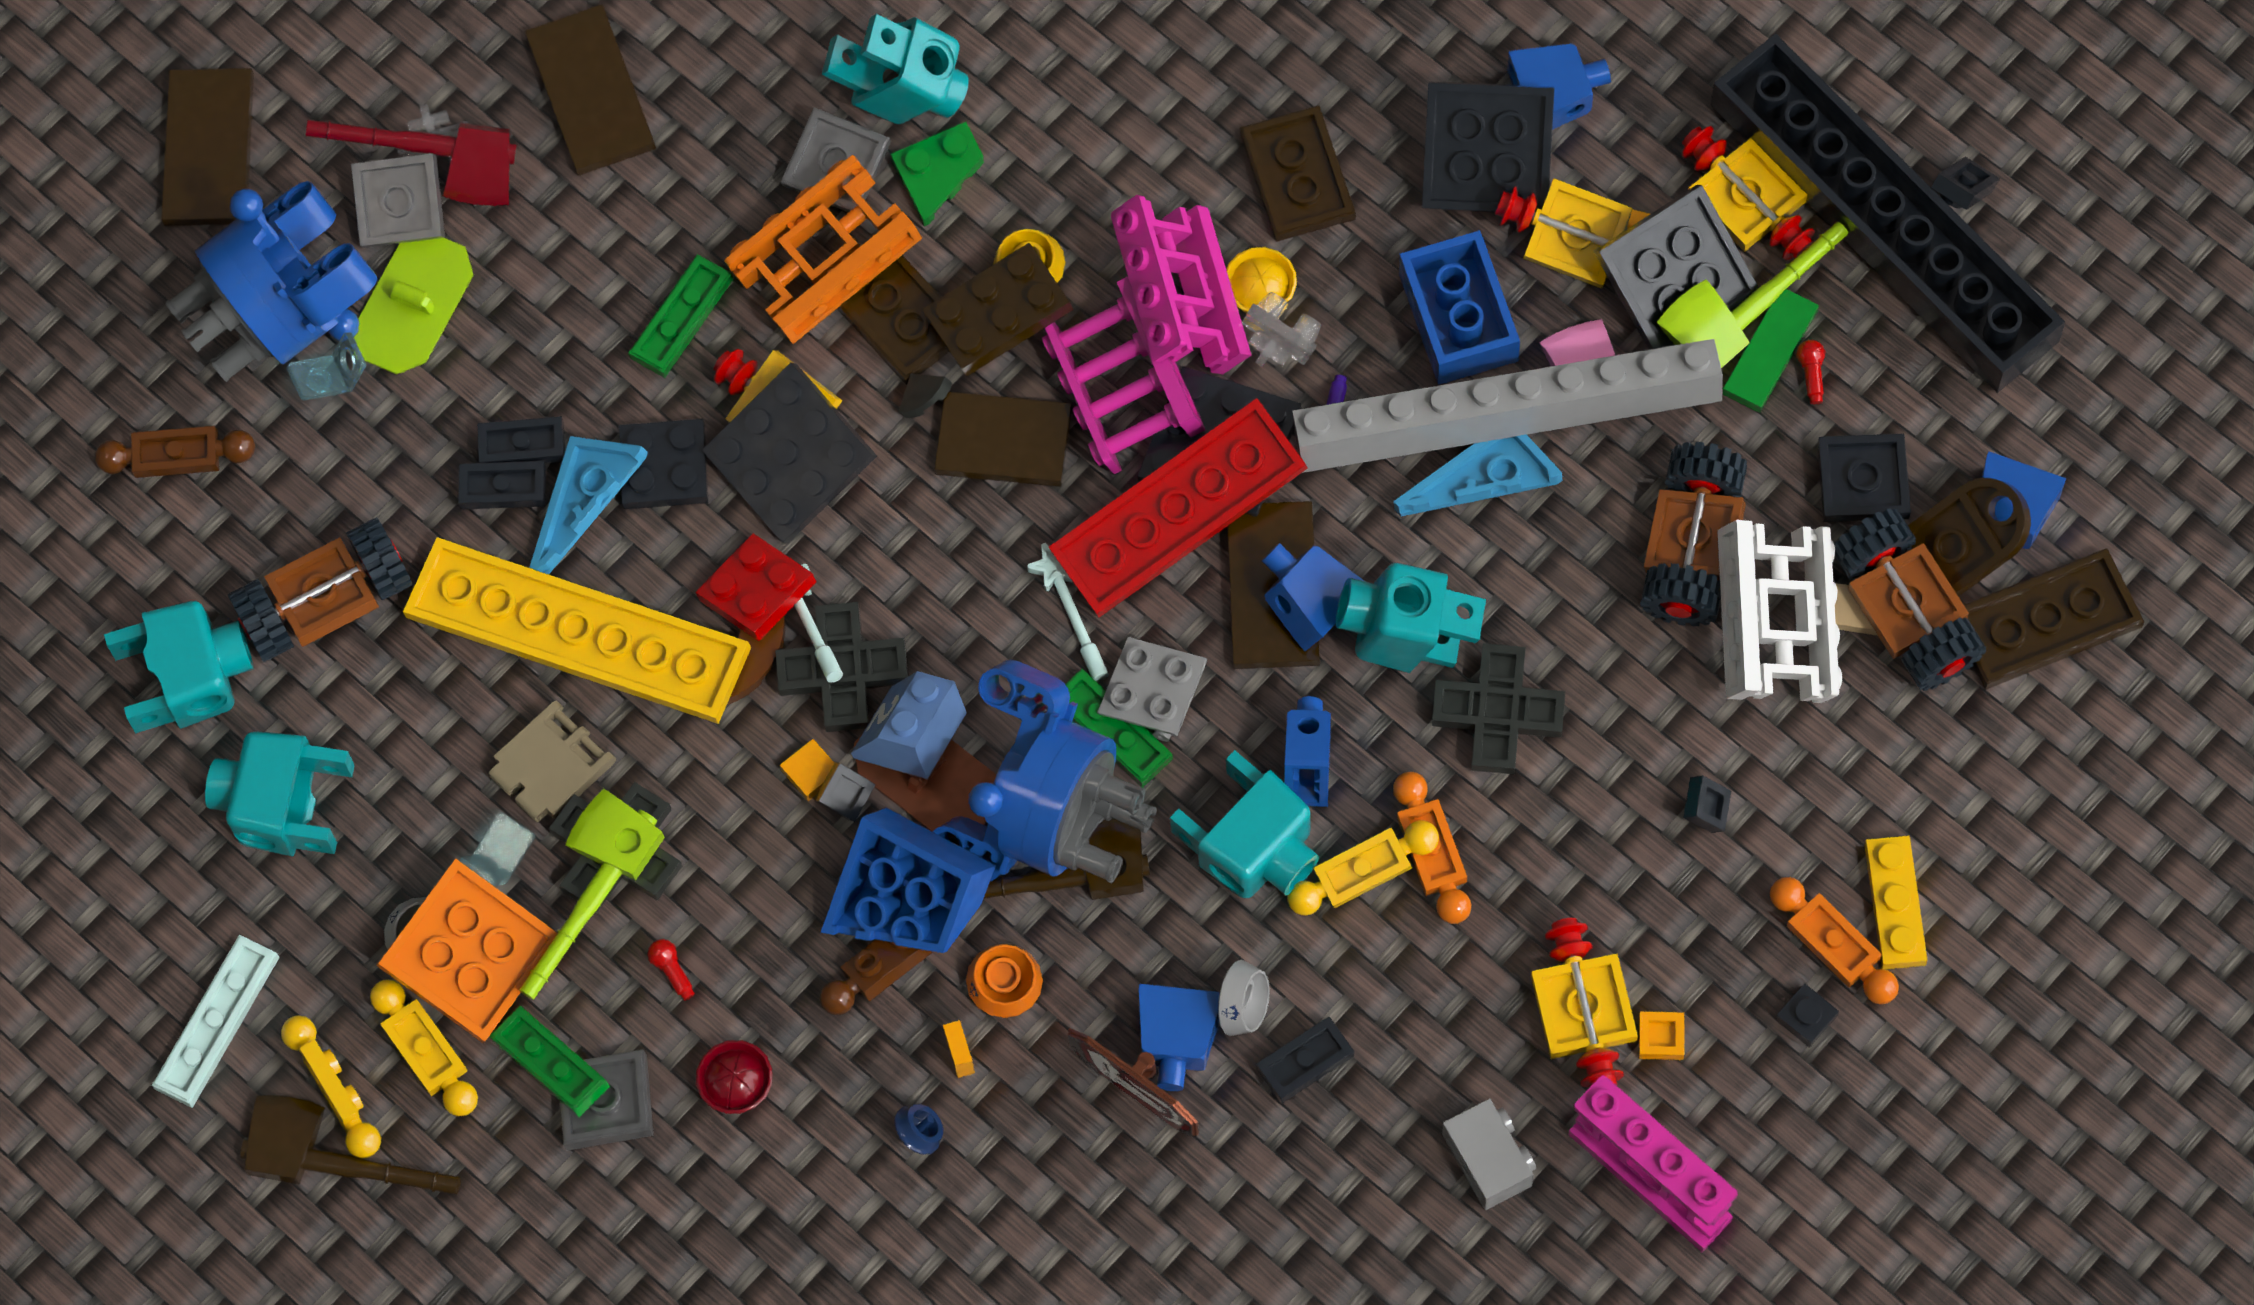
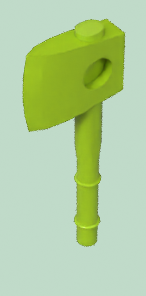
(1704, 315)
(622, 844)

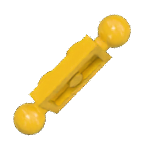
(1363, 867)
(300, 1035)
(424, 1047)

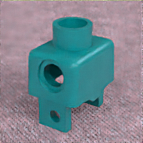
(915, 51)
(1404, 615)
(187, 659)
(271, 793)
(1256, 838)

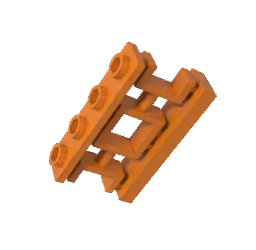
(840, 273)

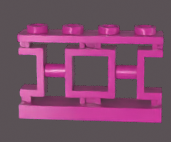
(1207, 311)
(1652, 1163)

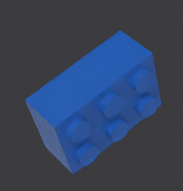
(1459, 307)

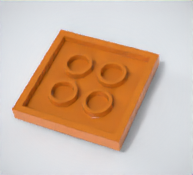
(468, 950)

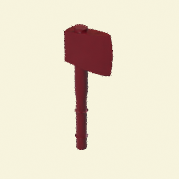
(477, 154)

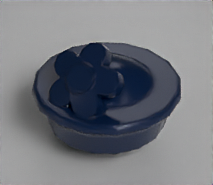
(919, 1128)

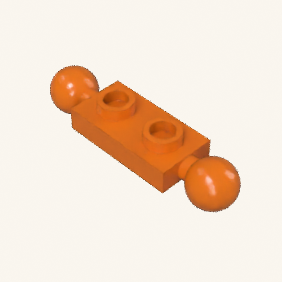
(1442, 867)
(1834, 940)

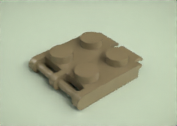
(548, 764)

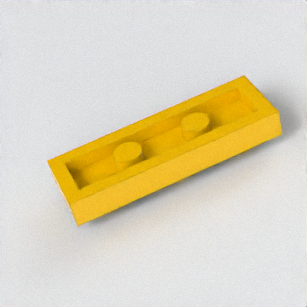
(1895, 902)

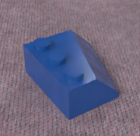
(906, 885)

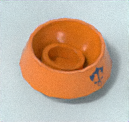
(994, 972)

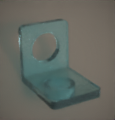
(330, 373)
(500, 850)

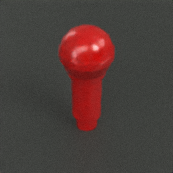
(1811, 357)
(663, 955)

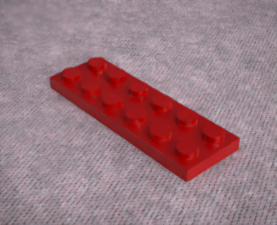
(1178, 507)

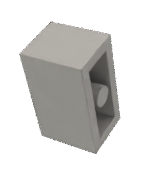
(1489, 1153)

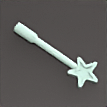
(1055, 574)
(823, 653)

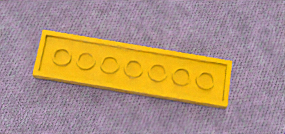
(577, 630)

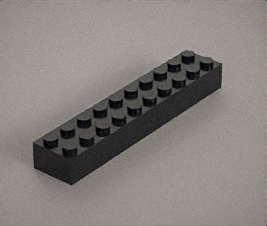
(1888, 213)

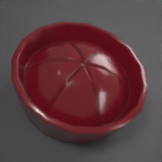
(734, 1077)

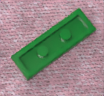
(681, 316)
(1770, 350)
(1136, 747)
(549, 1061)

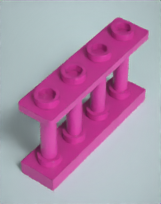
(1163, 377)

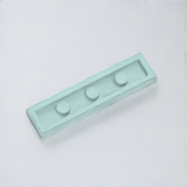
(215, 1021)

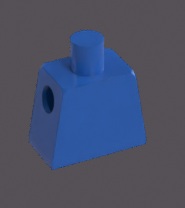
(1562, 69)
(2037, 486)
(1306, 591)
(1308, 751)
(1177, 1030)

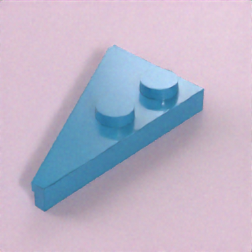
(1482, 473)
(585, 485)

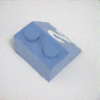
(912, 725)

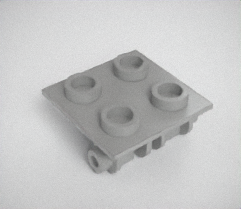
(1152, 687)

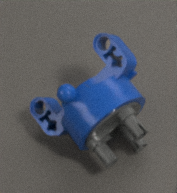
(266, 283)
(1049, 786)

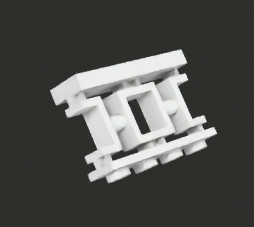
(1747, 612)

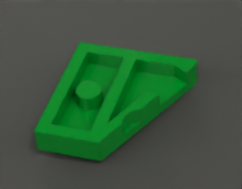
(937, 168)

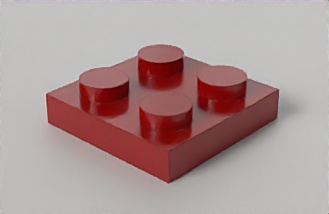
(756, 587)

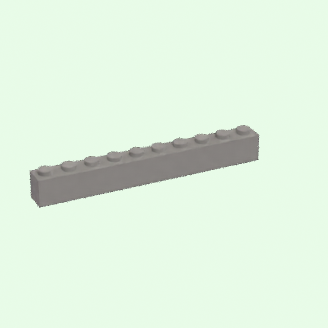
(1508, 405)

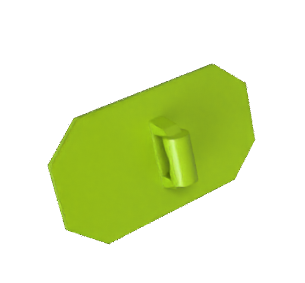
(413, 303)

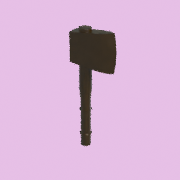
(1109, 836)
(283, 1145)

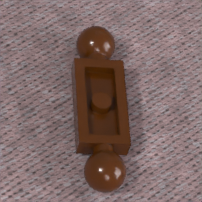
(175, 451)
(869, 974)

